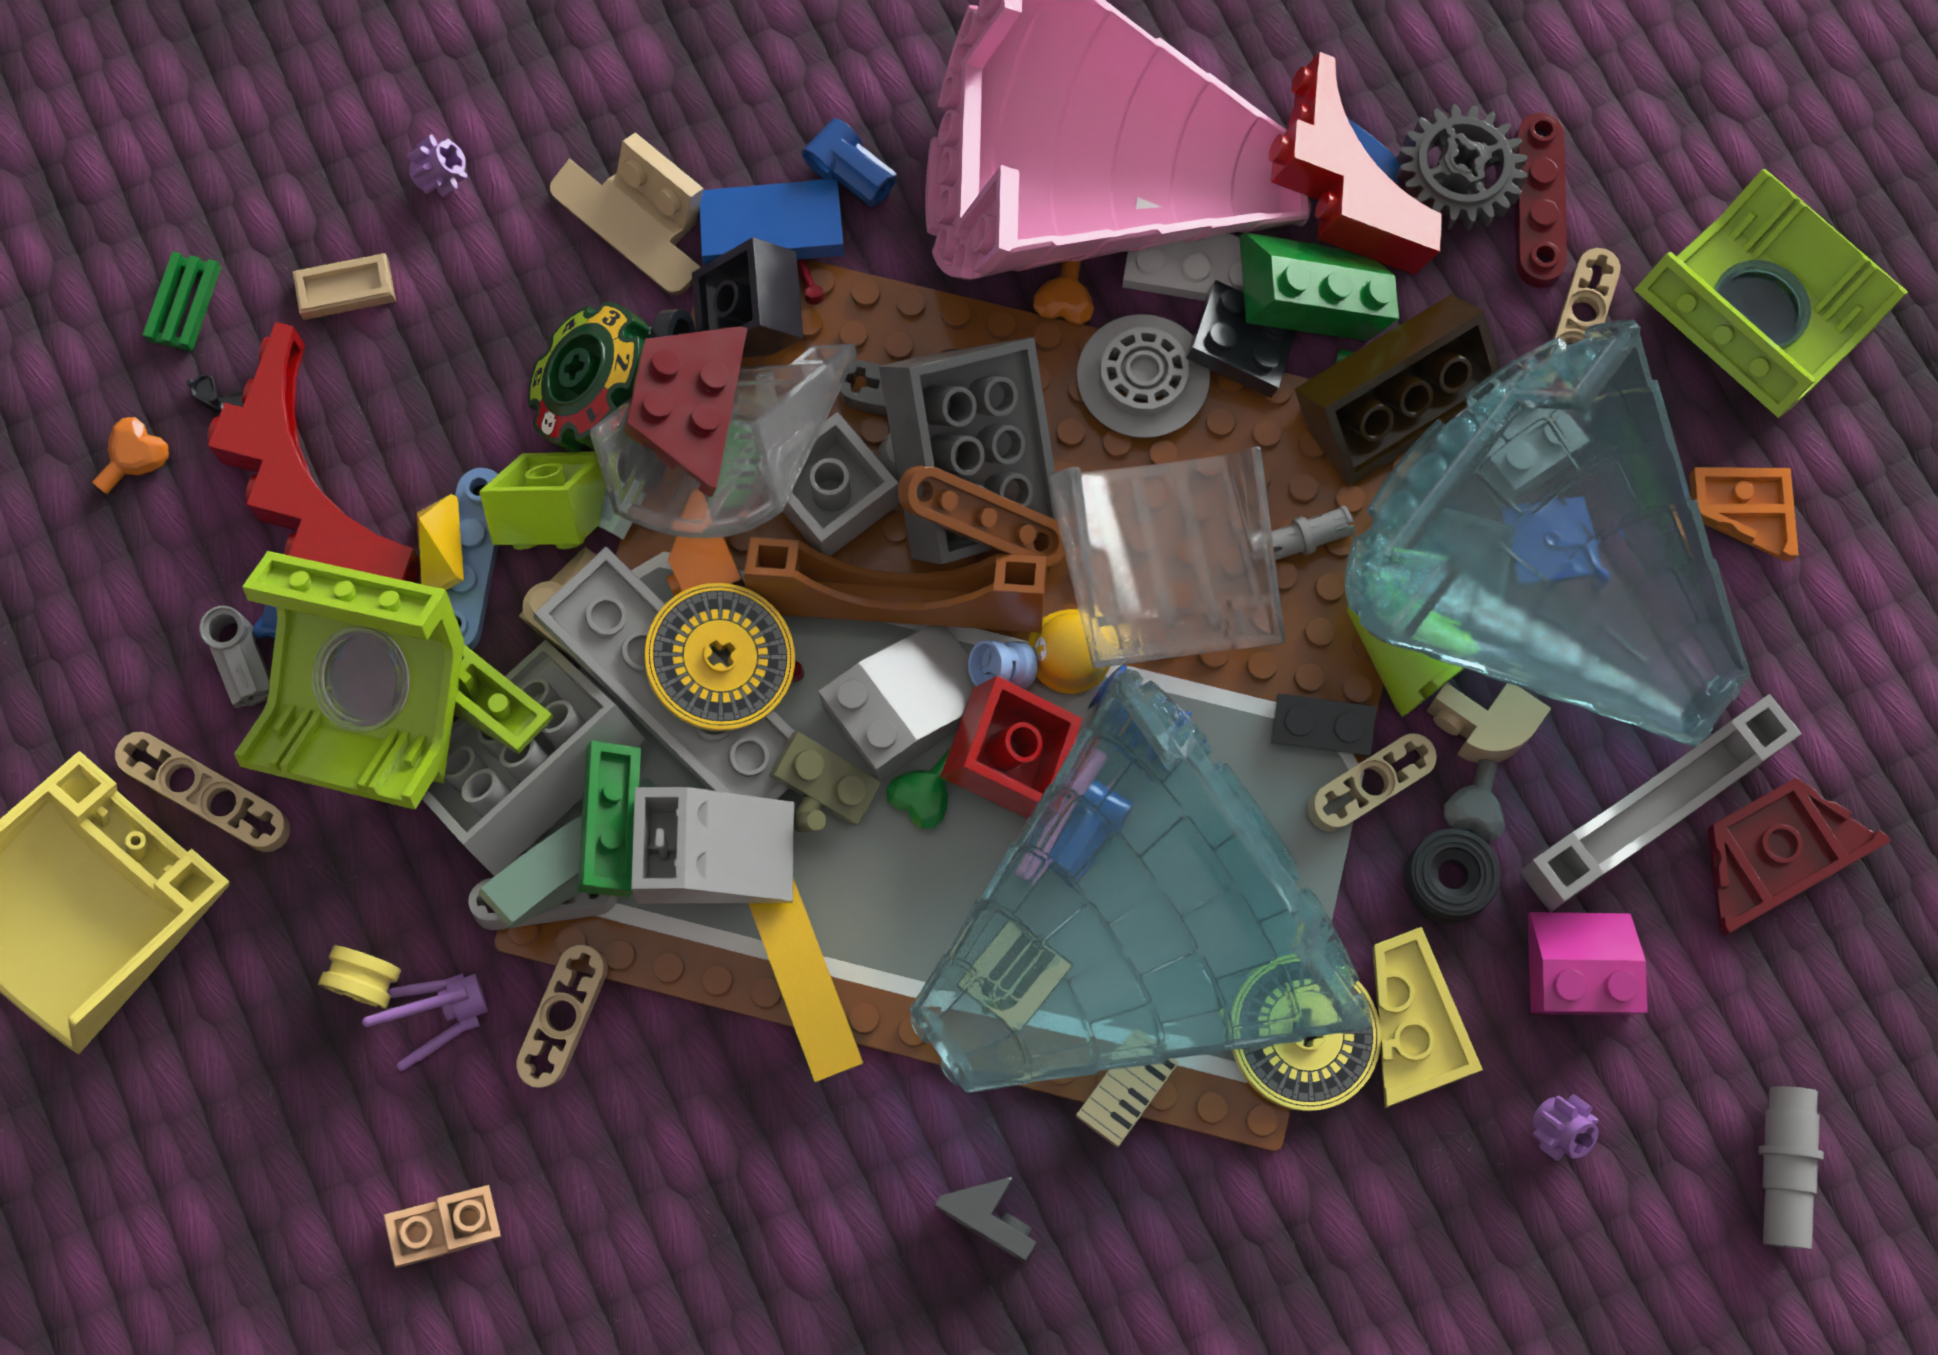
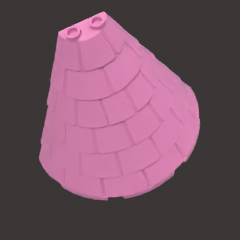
(1071, 118)

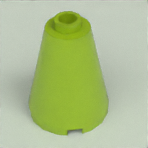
(1406, 674)

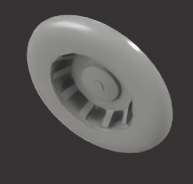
(1144, 369)

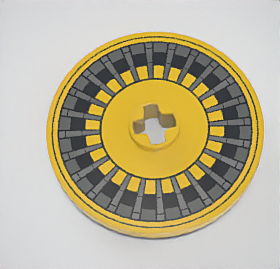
(711, 695)

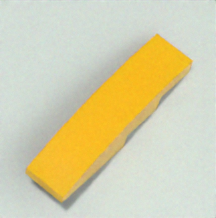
(806, 986)

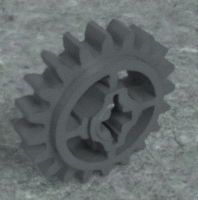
(1466, 153)

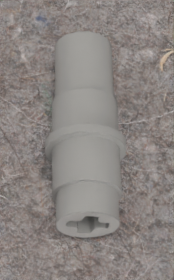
(1790, 1166)

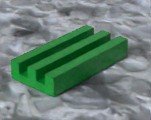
(165, 296)

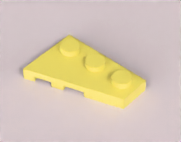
(1419, 1023)

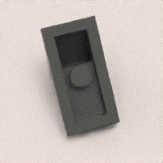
(974, 1210)

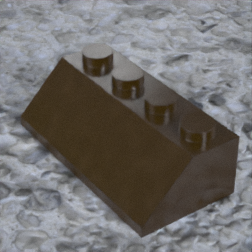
(1398, 386)

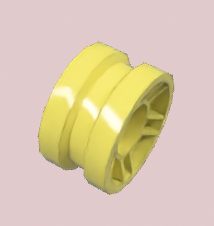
(359, 976)

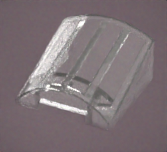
(766, 447)
(1170, 557)

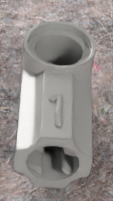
(238, 659)

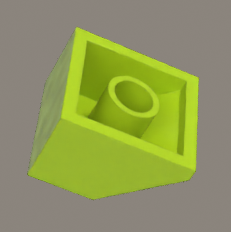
(545, 500)

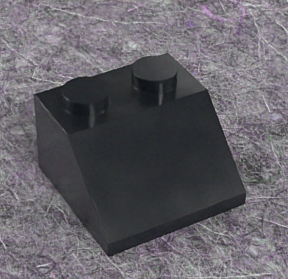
(754, 290)

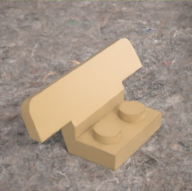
(638, 210)

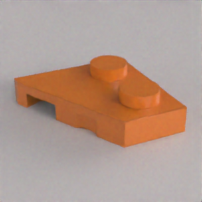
(1749, 506)

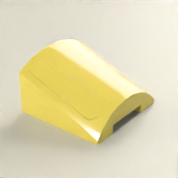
(89, 901)

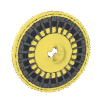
(1314, 1074)

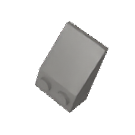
(901, 699)

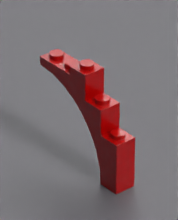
(283, 493)

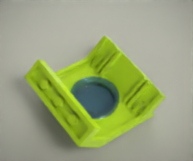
(1772, 293)

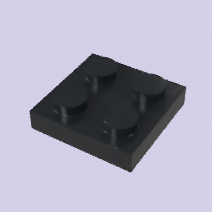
(1237, 349)

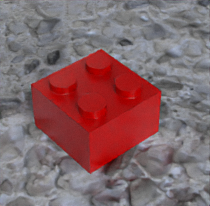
(1010, 745)

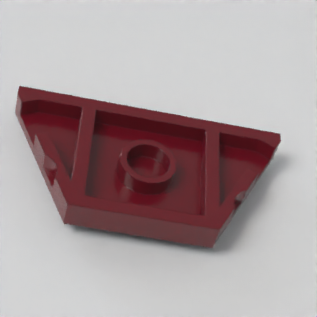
(687, 399)
(1781, 850)

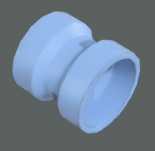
(1009, 660)

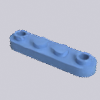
(479, 557)

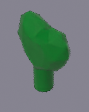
(921, 795)

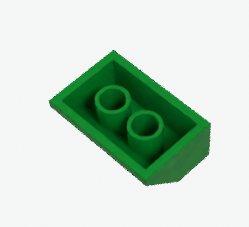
(1315, 288)

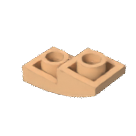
(442, 1226)

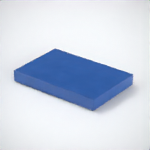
(790, 215)

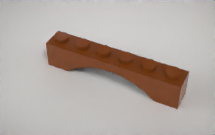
(990, 594)

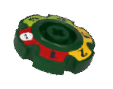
(585, 373)

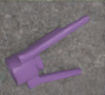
(459, 999)

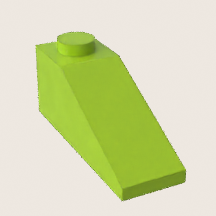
(496, 704)

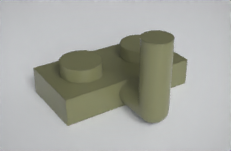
(824, 783)

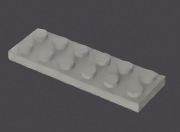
(604, 626)

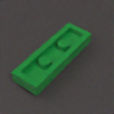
(608, 819)

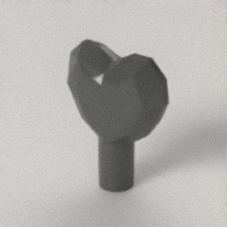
(1476, 806)

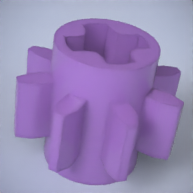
(437, 166)
(1565, 1127)

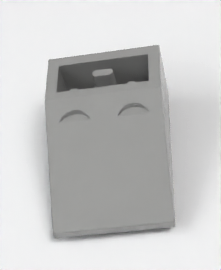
(711, 847)

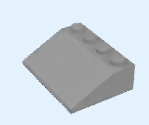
(508, 799)

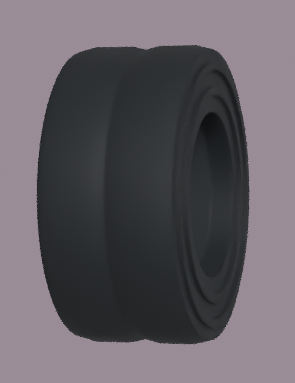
(1476, 861)

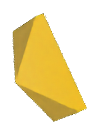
(440, 544)

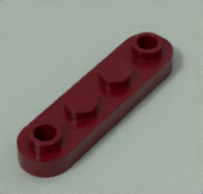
(1541, 202)

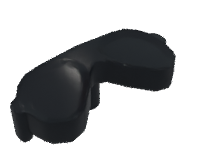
(206, 393)

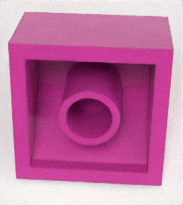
(1585, 964)

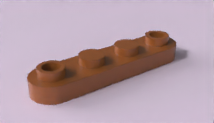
(979, 514)

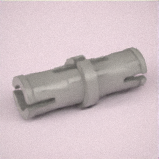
(1309, 533)

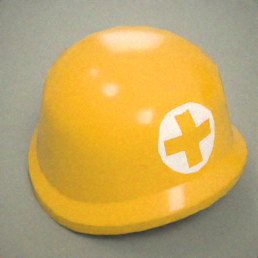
(1064, 654)

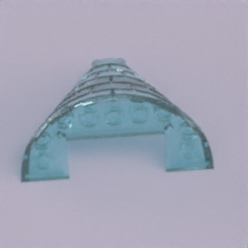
(1557, 544)
(1136, 919)

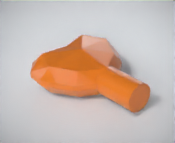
(1065, 296)
(131, 453)

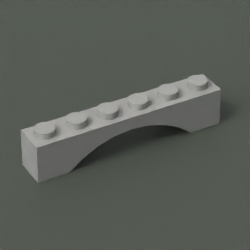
(1659, 803)

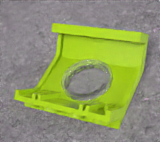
(355, 680)

